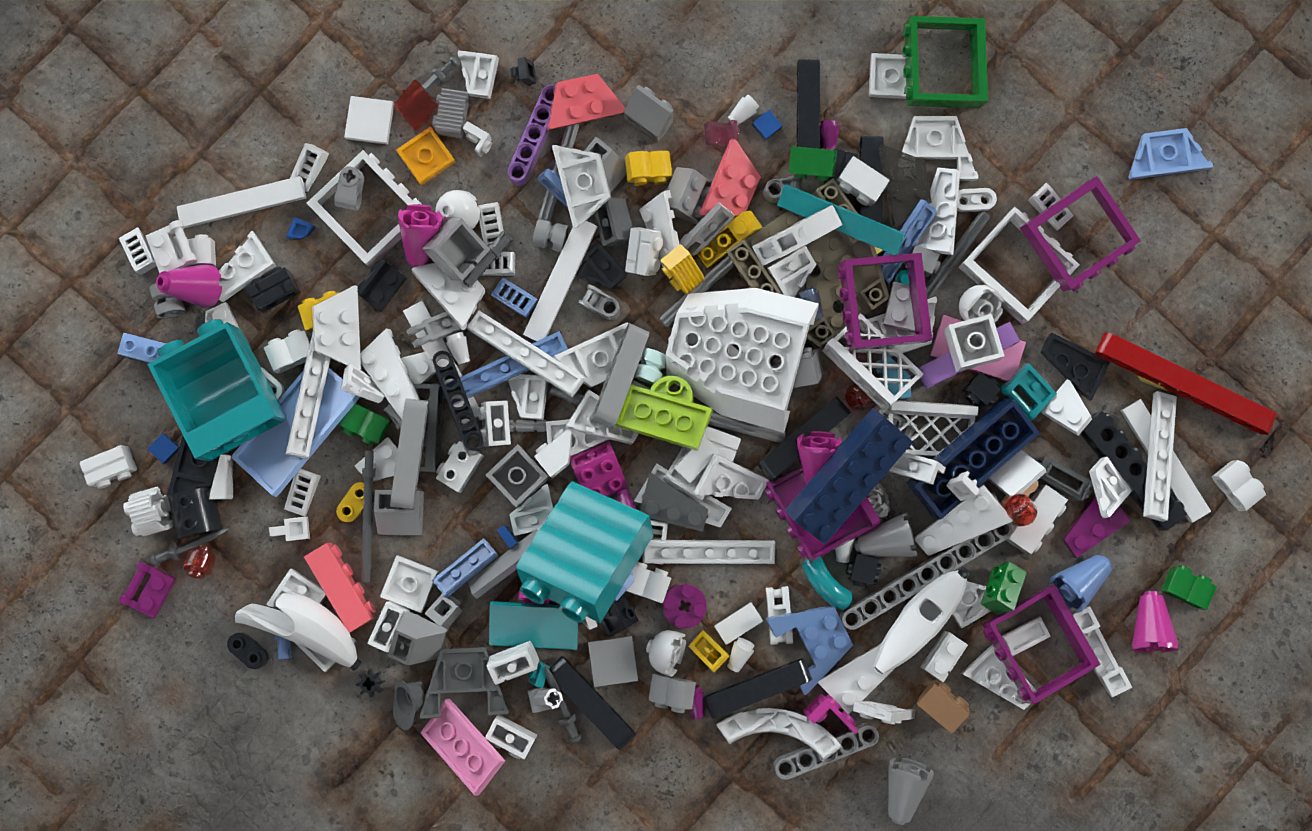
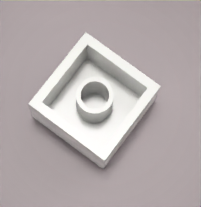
(973, 342)

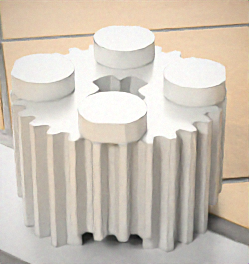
(148, 512)

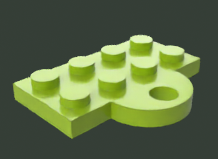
(665, 413)

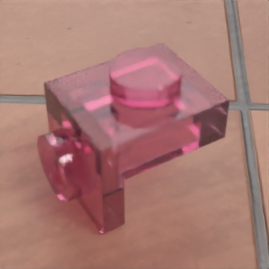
(721, 133)

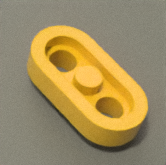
(353, 502)

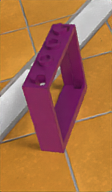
(1049, 257)
(918, 300)
(1070, 629)

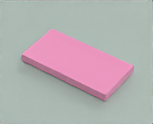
(1002, 369)
(463, 747)

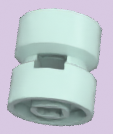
(651, 365)

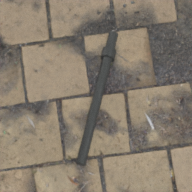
(368, 474)

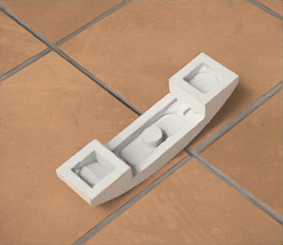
(1108, 672)

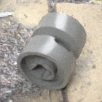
(550, 235)
(166, 305)

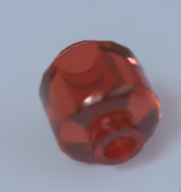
(857, 398)
(1021, 509)
(199, 562)

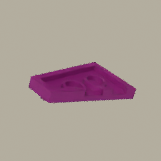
(1092, 528)

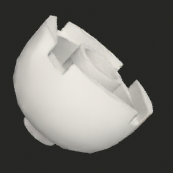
(458, 205)
(980, 301)
(666, 651)

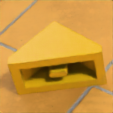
(708, 651)

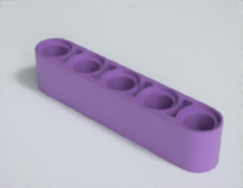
(532, 145)
(943, 367)

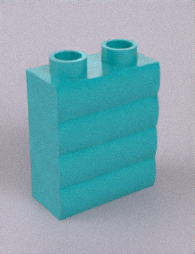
(216, 390)
(584, 553)

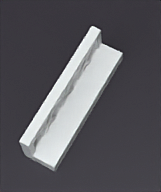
(917, 468)

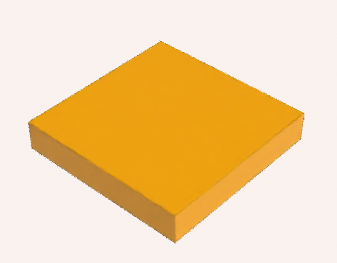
(425, 155)

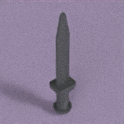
(440, 75)
(174, 551)
(566, 719)

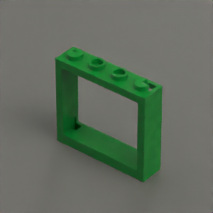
(977, 57)

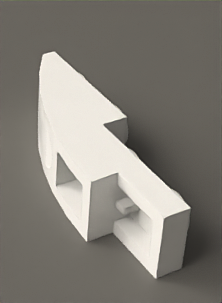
(797, 235)

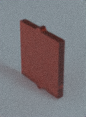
(415, 105)

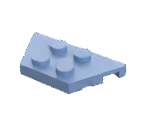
(1167, 154)

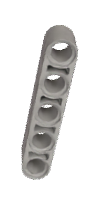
(620, 375)
(409, 453)
(816, 761)

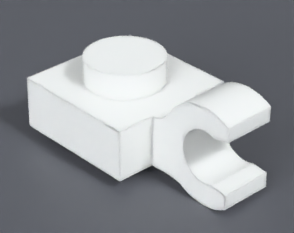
(294, 529)

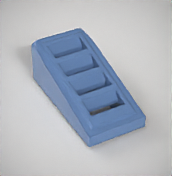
(528, 307)

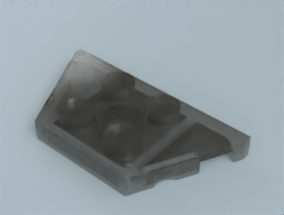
(906, 185)

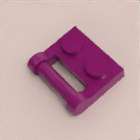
(154, 592)

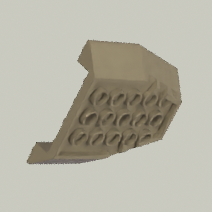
(827, 253)

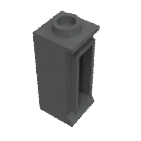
(1084, 490)

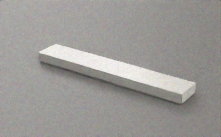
(242, 202)
(560, 281)
(415, 316)
(525, 353)
(308, 403)
(1160, 456)
(1181, 484)
(710, 552)

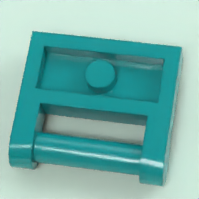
(1033, 387)

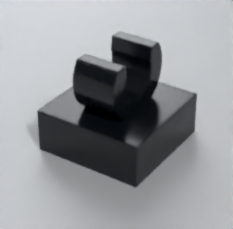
(524, 71)

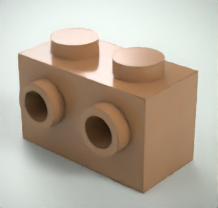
(943, 705)

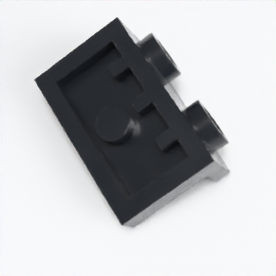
(381, 285)
(619, 617)

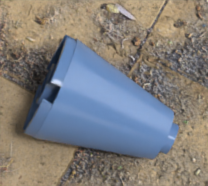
(1082, 581)

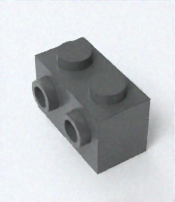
(614, 222)

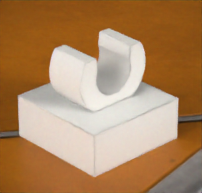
(963, 486)

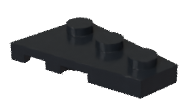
(1075, 364)

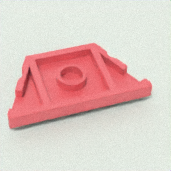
(582, 101)
(733, 182)

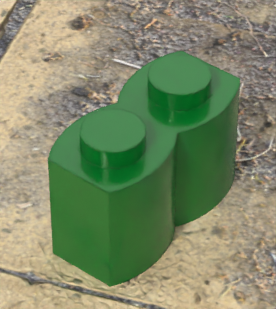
(366, 424)
(1189, 588)

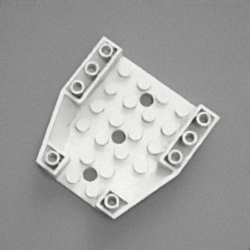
(761, 327)

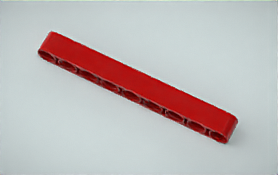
(1186, 383)

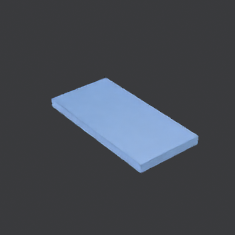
(265, 454)

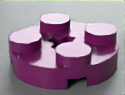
(696, 609)

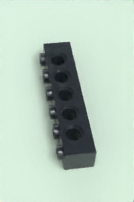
(1130, 455)

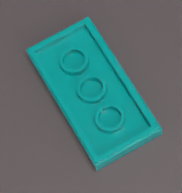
(524, 622)

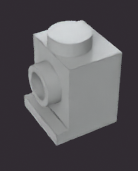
(440, 606)

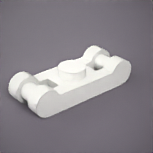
(779, 610)

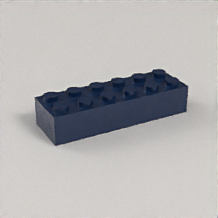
(979, 451)
(848, 476)

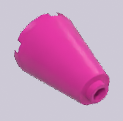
(417, 228)
(192, 284)
(815, 451)
(1153, 626)

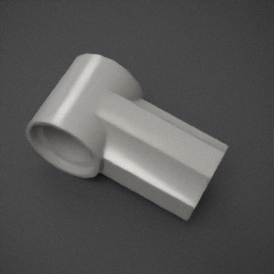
(544, 698)

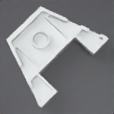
(940, 139)

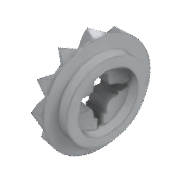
(879, 500)

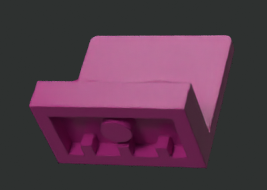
(599, 470)
(818, 710)

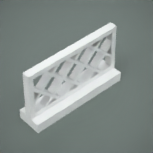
(862, 377)
(936, 410)

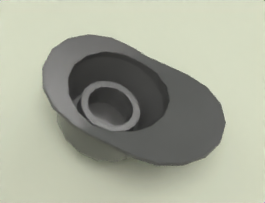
(407, 701)

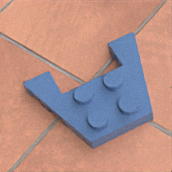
(821, 635)

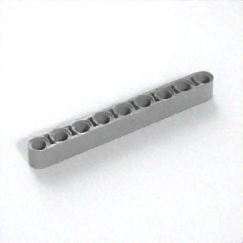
(918, 582)

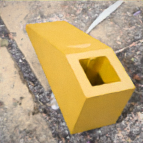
(737, 230)

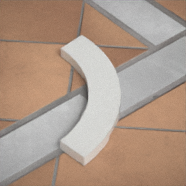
(780, 722)

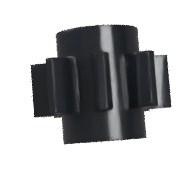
(373, 677)

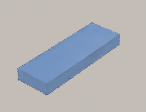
(465, 568)

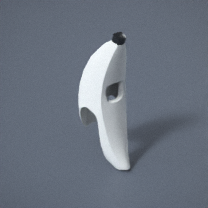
(921, 619)
(304, 624)

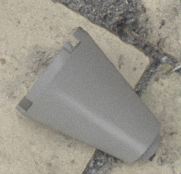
(888, 539)
(906, 788)

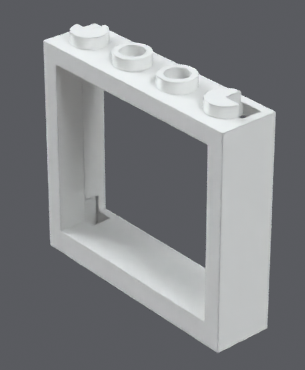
(330, 188)
(1010, 303)

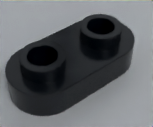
(247, 649)

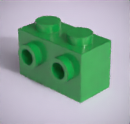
(812, 161)
(1003, 588)

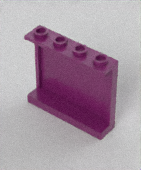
(786, 490)

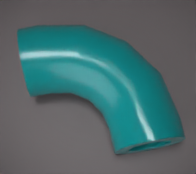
(826, 585)

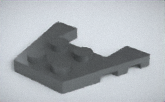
(462, 672)

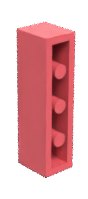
(340, 586)

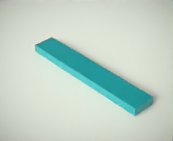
(852, 223)

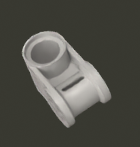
(779, 184)
(349, 191)
(596, 301)

